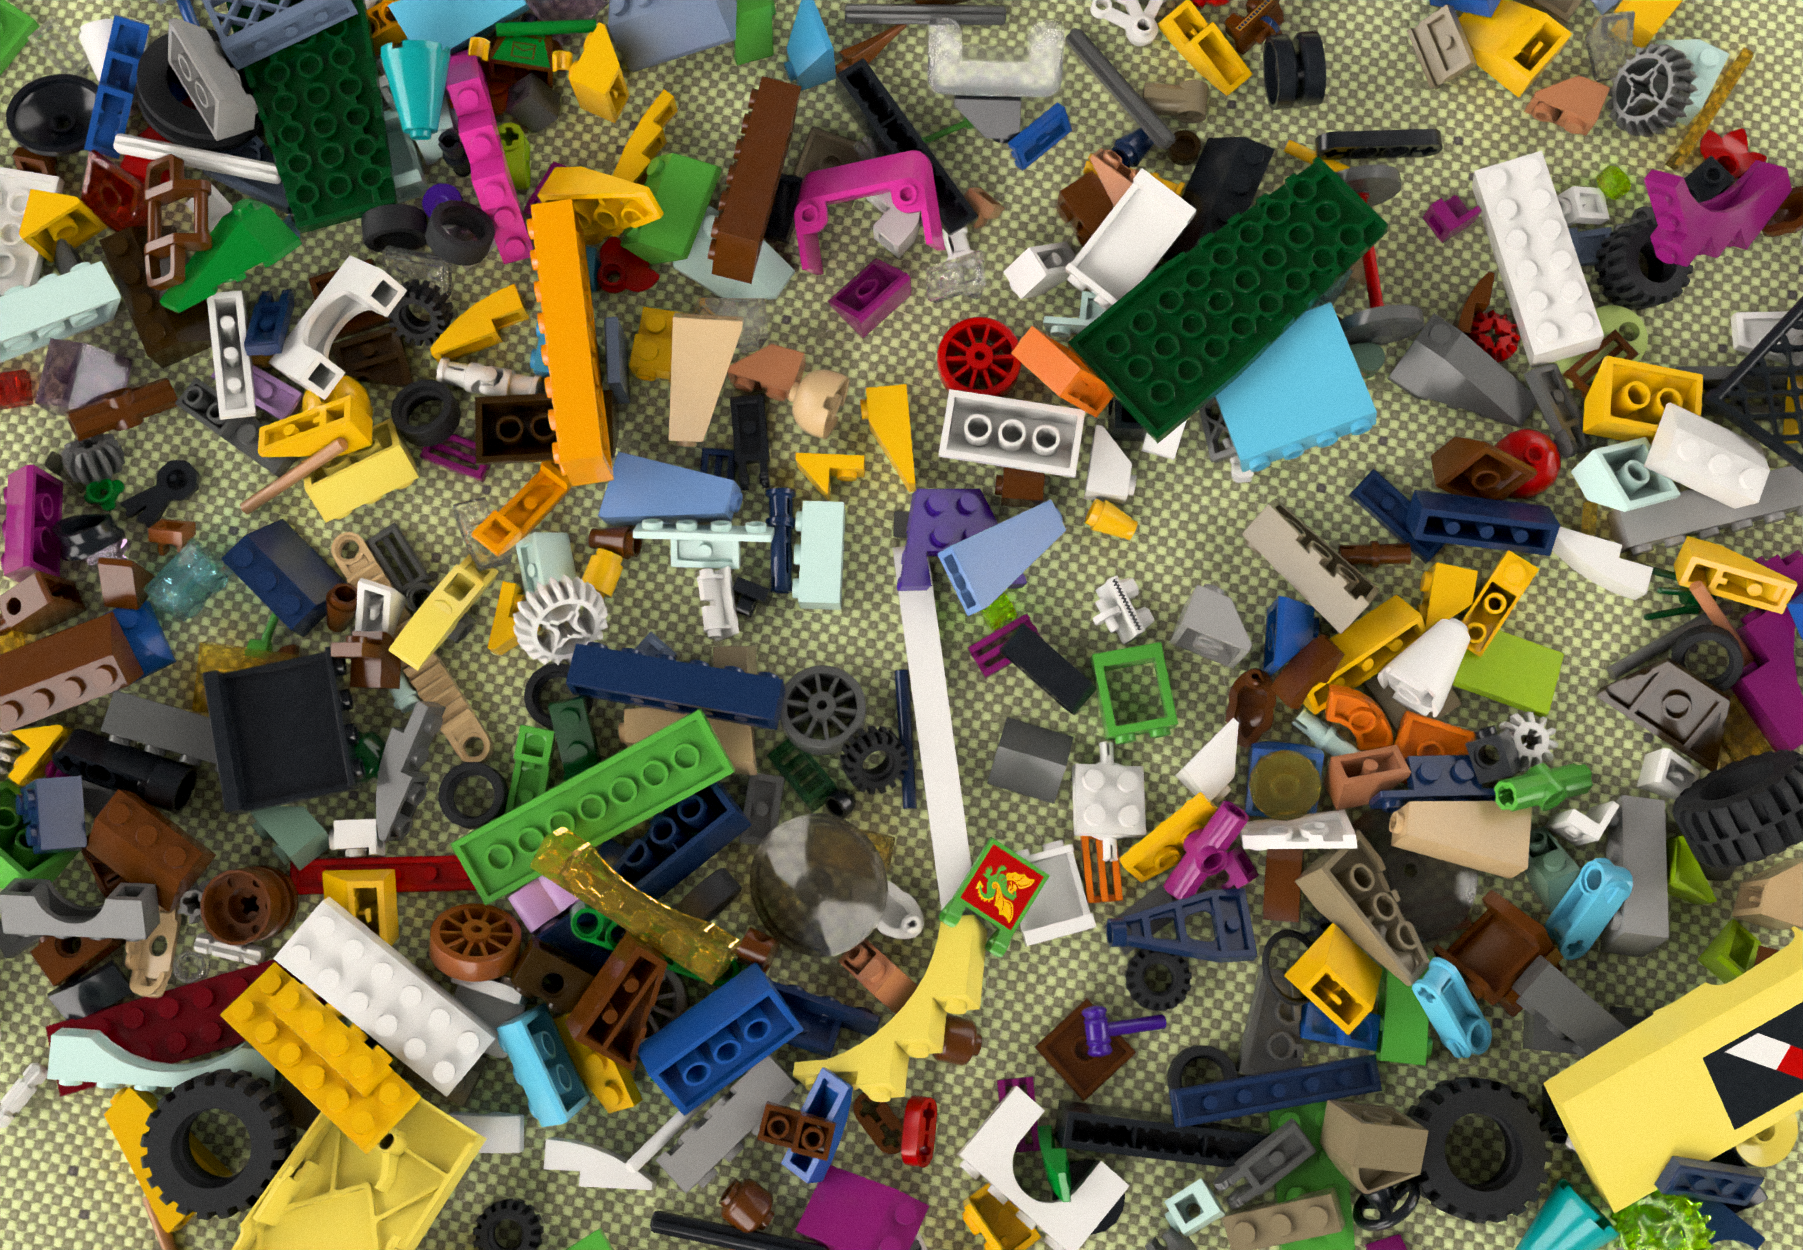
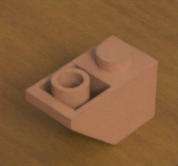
(1570, 104)
(769, 370)
(879, 975)

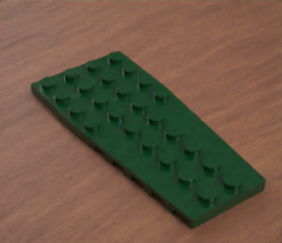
(325, 121)
(1227, 299)

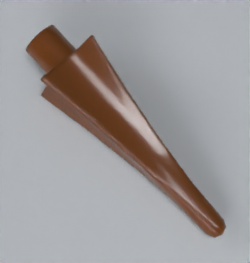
(869, 48)

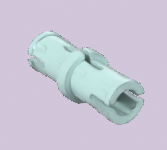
(1322, 734)

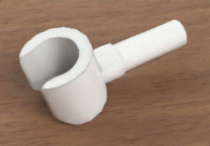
(1236, 472)

